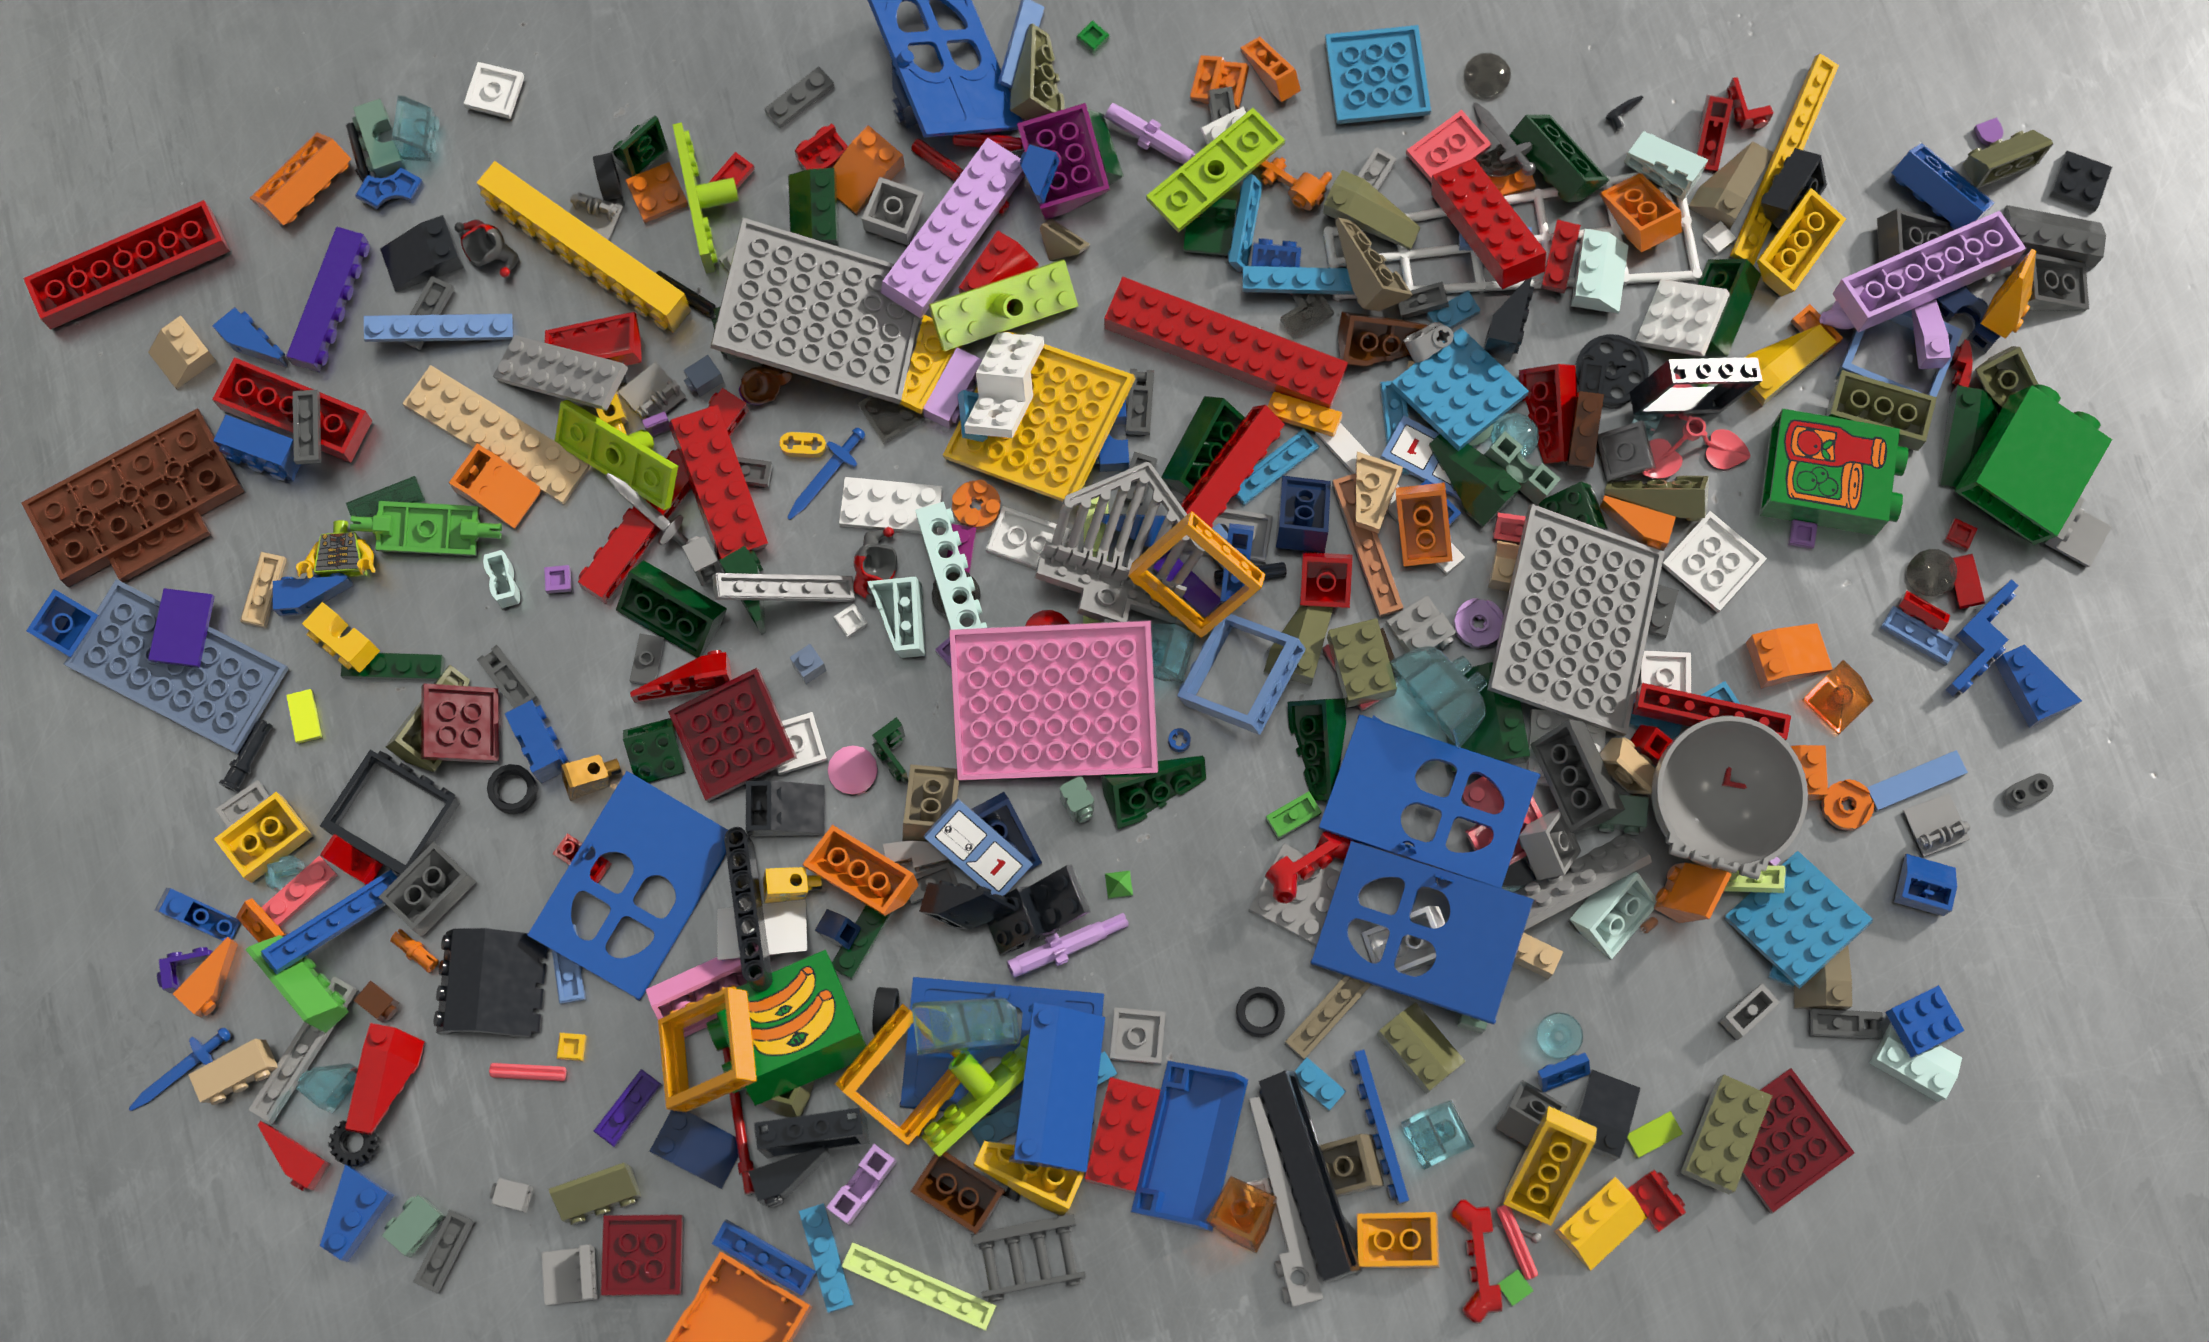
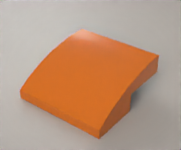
(1215, 74)

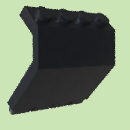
(490, 982)

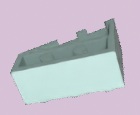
(1666, 164)
(902, 612)

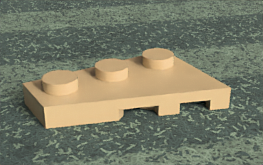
(1374, 490)

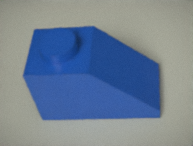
(1039, 168)

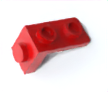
(1747, 118)
(350, 860)

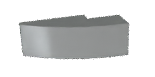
(920, 853)

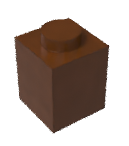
(377, 1002)

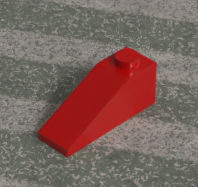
(1713, 129)
(1650, 742)
(295, 1160)

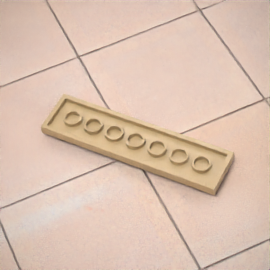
(479, 421)

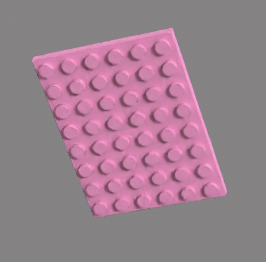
(1054, 700)

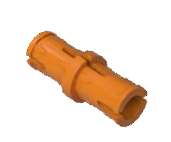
(414, 950)

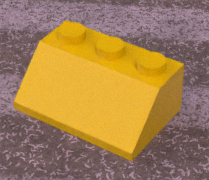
(1601, 1223)

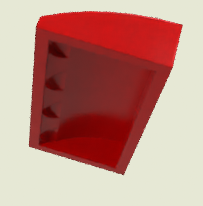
(608, 338)

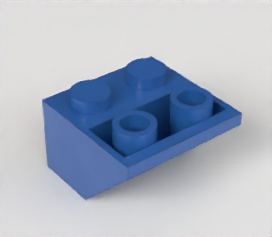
(1926, 885)

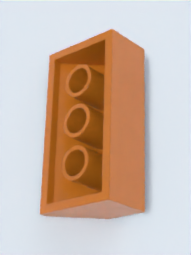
(301, 178)
(861, 871)

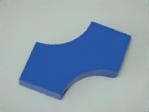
(378, 190)

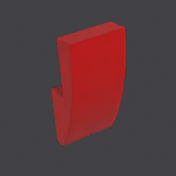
(1962, 364)
(1967, 584)
(568, 849)

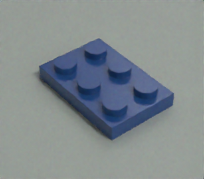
(1924, 1021)

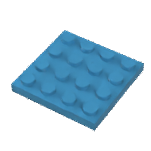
(1377, 74)
(1460, 390)
(1801, 926)

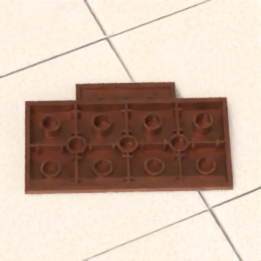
(135, 503)

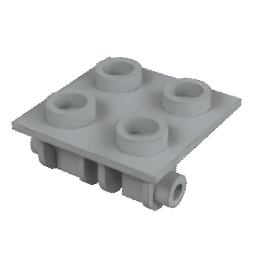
(595, 213)
(652, 392)
(1937, 824)

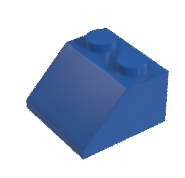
(62, 623)

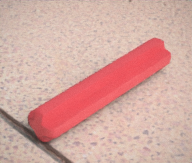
(530, 1072)
(1517, 1242)

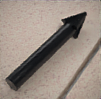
(362, 170)

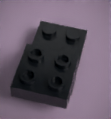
(1039, 910)

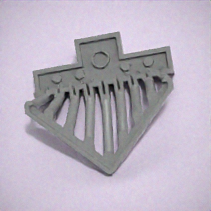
(1104, 584)

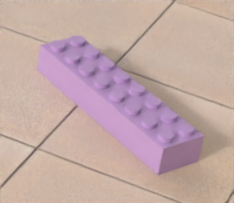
(953, 228)
(1928, 271)

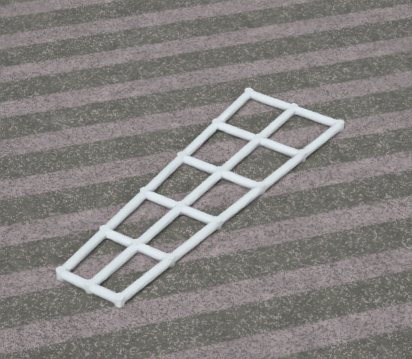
(1545, 238)

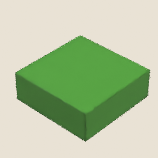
(1515, 1287)

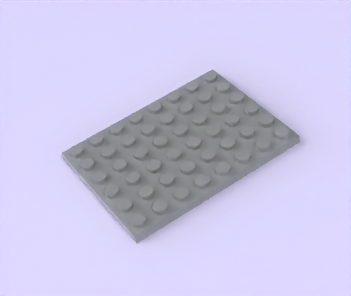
(814, 312)
(1576, 620)

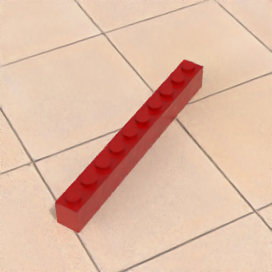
(636, 531)

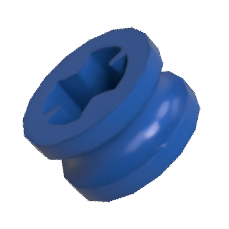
(1186, 737)

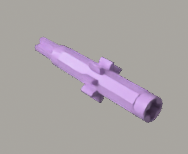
(1149, 134)
(1058, 948)

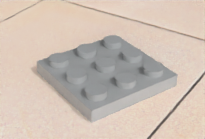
(1310, 907)

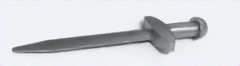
(1513, 151)
(668, 528)

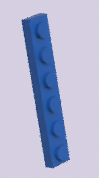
(327, 924)
(1381, 1138)

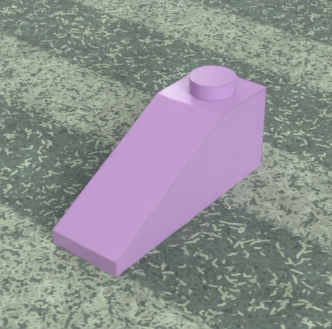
(1930, 336)

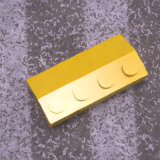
(1799, 243)

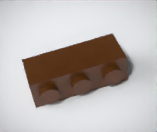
(1585, 429)

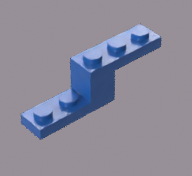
(1983, 639)

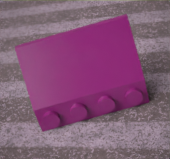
(1080, 170)

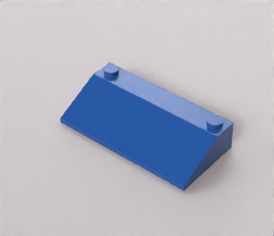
(1059, 1088)
(1189, 1144)

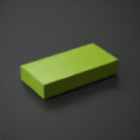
(1654, 1134)

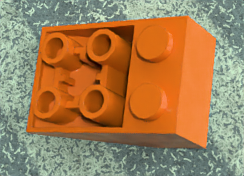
(495, 486)

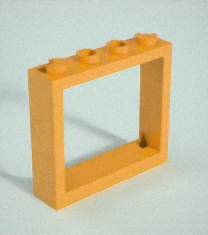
(1215, 546)
(673, 1054)
(870, 1058)

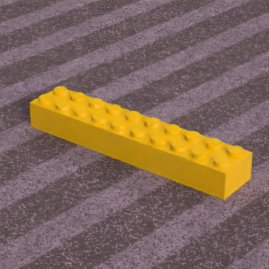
(583, 247)

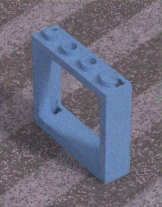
(1904, 319)
(1272, 688)

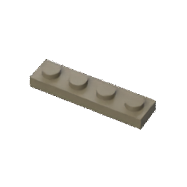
(1326, 1015)

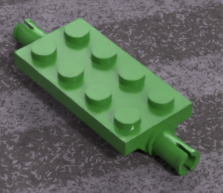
(426, 528)

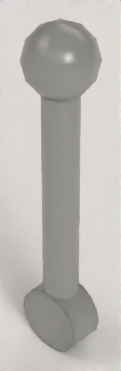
(1535, 1237)

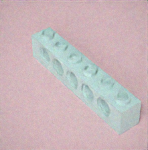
(930, 519)

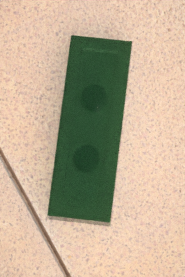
(403, 491)

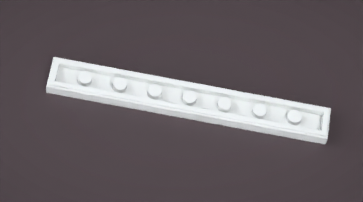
(1345, 449)

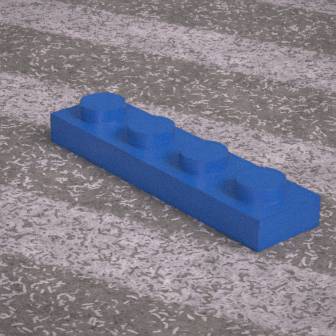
(764, 1257)

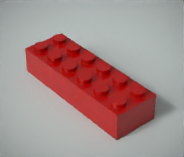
(1488, 223)
(268, 402)
(717, 482)

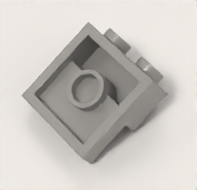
(1421, 626)

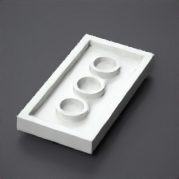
(885, 504)

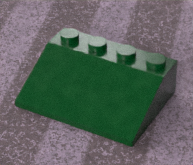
(1503, 728)

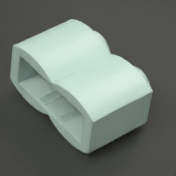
(501, 579)

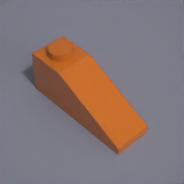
(1272, 69)
(1641, 523)
(207, 982)

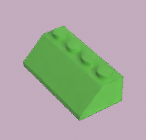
(303, 989)

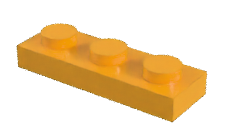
(1305, 414)

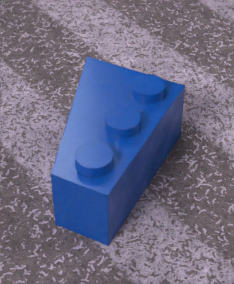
(2034, 686)
(353, 1213)

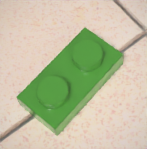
(1293, 815)

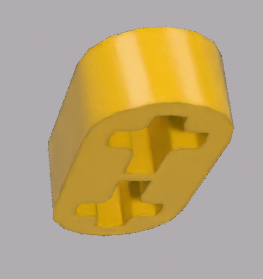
(803, 439)

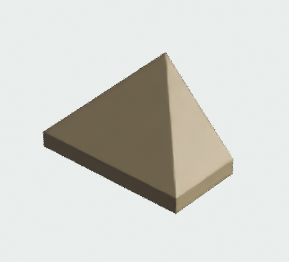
(1061, 241)

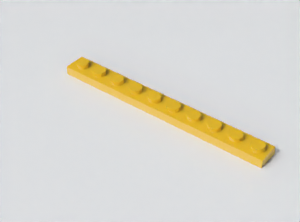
(1793, 136)

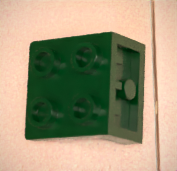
(1212, 229)
(1577, 503)
(890, 737)
(653, 750)

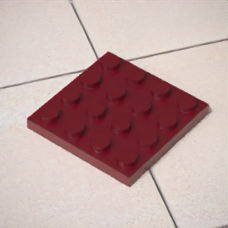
(732, 734)
(1793, 1144)

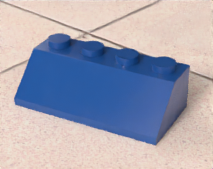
(1941, 187)

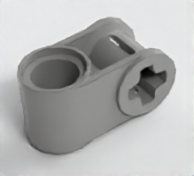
(1425, 342)

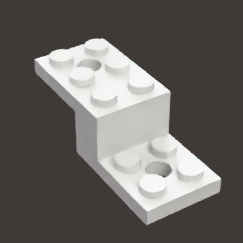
(1004, 385)

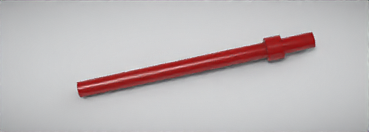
(745, 1164)

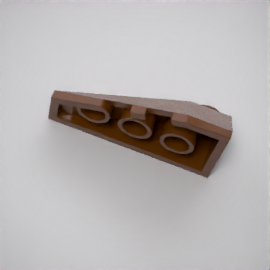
(1373, 339)

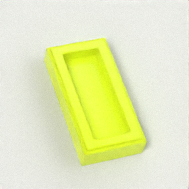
(304, 716)

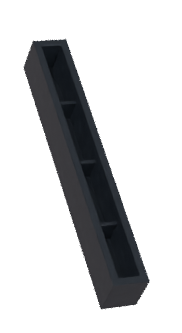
(1309, 1176)

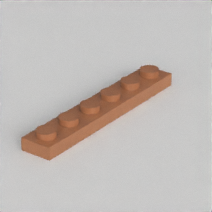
(1368, 551)

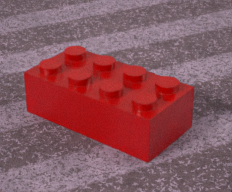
(1122, 1135)

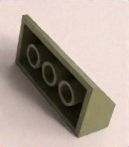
(1885, 405)

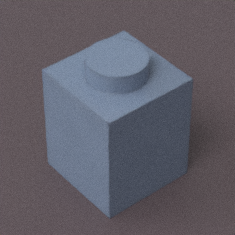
(702, 376)
(808, 664)

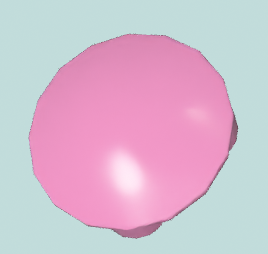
(852, 770)

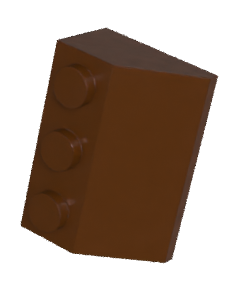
(958, 1191)

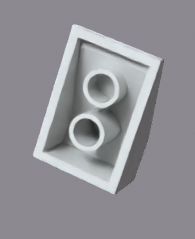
(1413, 950)

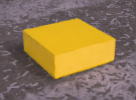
(571, 1047)

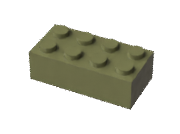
(1726, 1134)

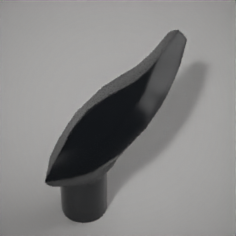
(1622, 109)

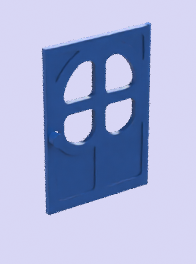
(953, 98)
(1380, 783)
(660, 840)
(1471, 948)
(924, 1071)

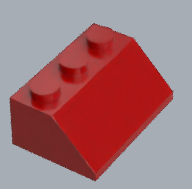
(998, 261)

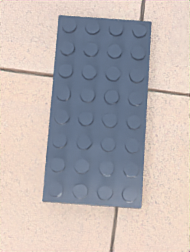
(214, 701)

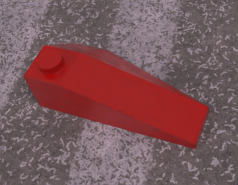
(1551, 407)
(693, 677)
(384, 1067)

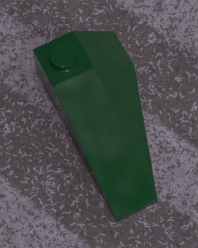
(1968, 423)
(1476, 479)
(1320, 737)
(1137, 794)

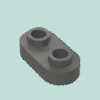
(2030, 791)

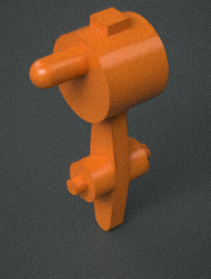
(1304, 191)

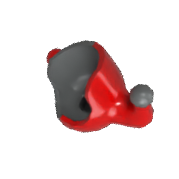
(485, 244)
(873, 562)

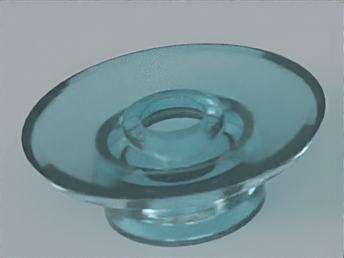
(1568, 1027)

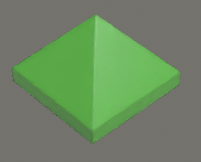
(1118, 884)

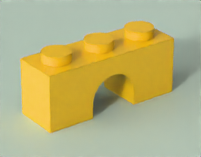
(327, 627)

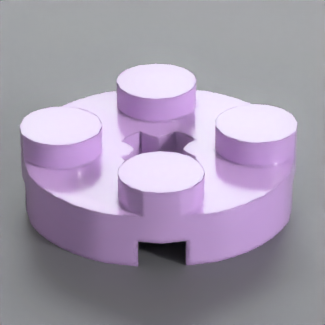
(1479, 609)

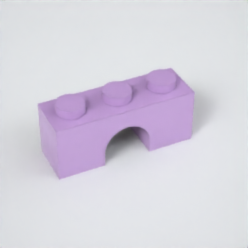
(862, 1185)

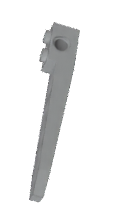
(1298, 1250)

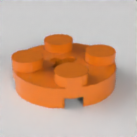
(979, 491)
(1861, 801)

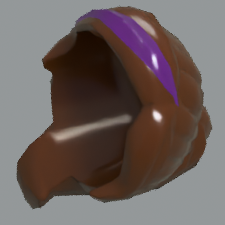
(762, 384)

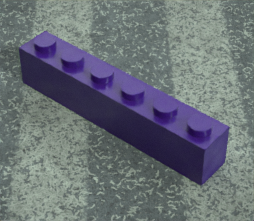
(328, 299)

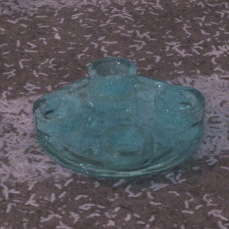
(1520, 428)

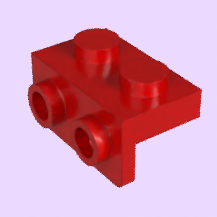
(821, 150)

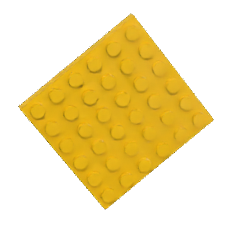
(1060, 431)

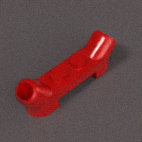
(1286, 874)
(1485, 1298)

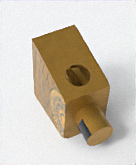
(579, 778)

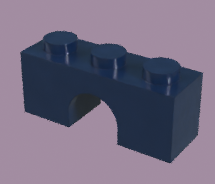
(1964, 302)

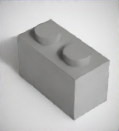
(701, 559)
(1749, 1011)

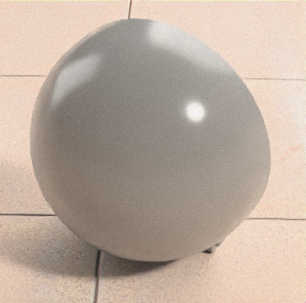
(1727, 824)

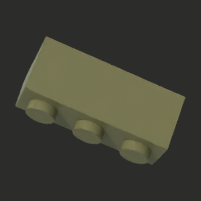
(2006, 157)
(1420, 1047)
(595, 1193)

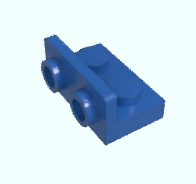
(1276, 255)

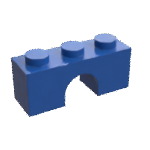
(1115, 453)

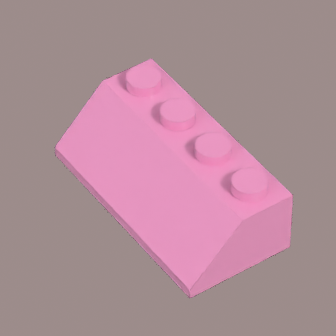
(692, 986)

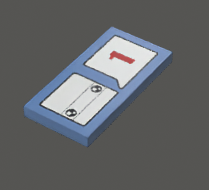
(1411, 450)
(977, 849)

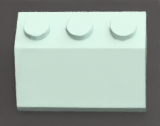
(1599, 272)
(1614, 913)
(1929, 1072)

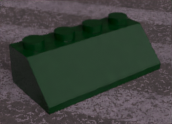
(1558, 158)
(1741, 281)
(1201, 443)
(670, 608)

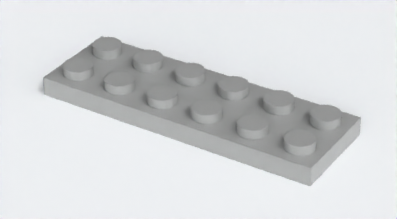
(560, 372)
(1584, 877)

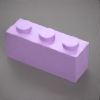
(958, 376)

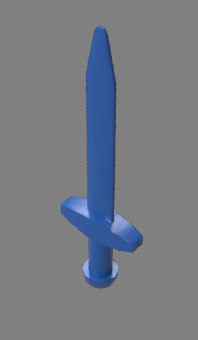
(841, 455)
(200, 1053)

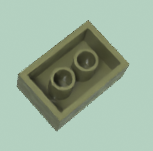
(1361, 662)

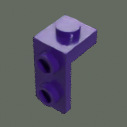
(168, 974)

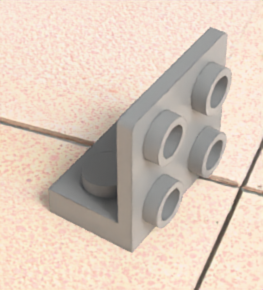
(2080, 536)
(569, 1275)

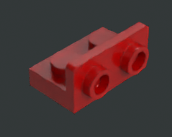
(1657, 1200)

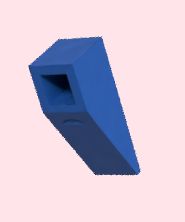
(243, 338)
(300, 596)
(197, 915)

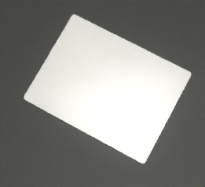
(784, 929)

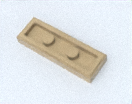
(260, 595)

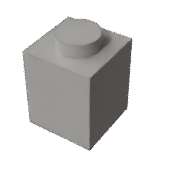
(511, 1195)

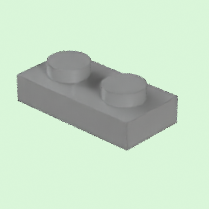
(1377, 167)
(242, 803)

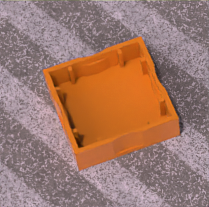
(739, 1307)

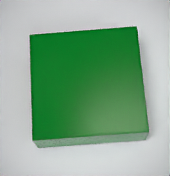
(1092, 37)

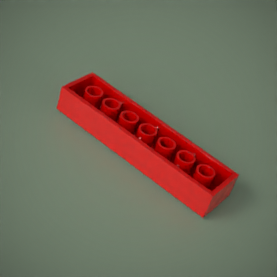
(126, 265)

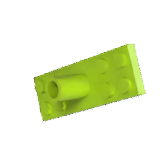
(1215, 169)
(702, 196)
(984, 309)
(613, 452)
(983, 1094)

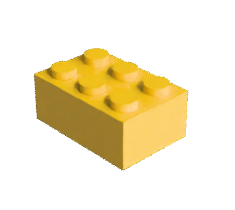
(263, 837)

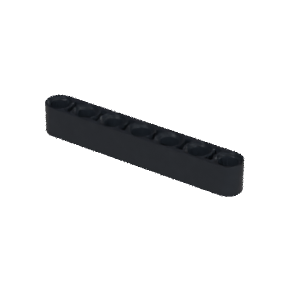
(753, 917)

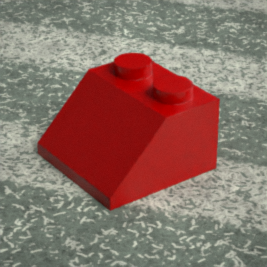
(1326, 579)

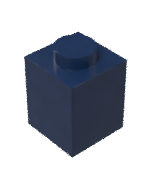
(837, 929)

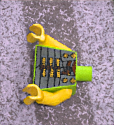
(338, 553)

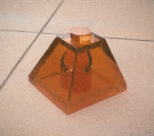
(1839, 697)
(1243, 1213)

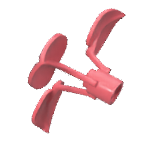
(1723, 453)

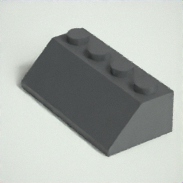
(2058, 235)
(1577, 776)

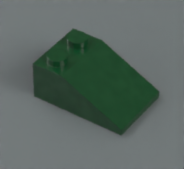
(641, 147)
(747, 562)

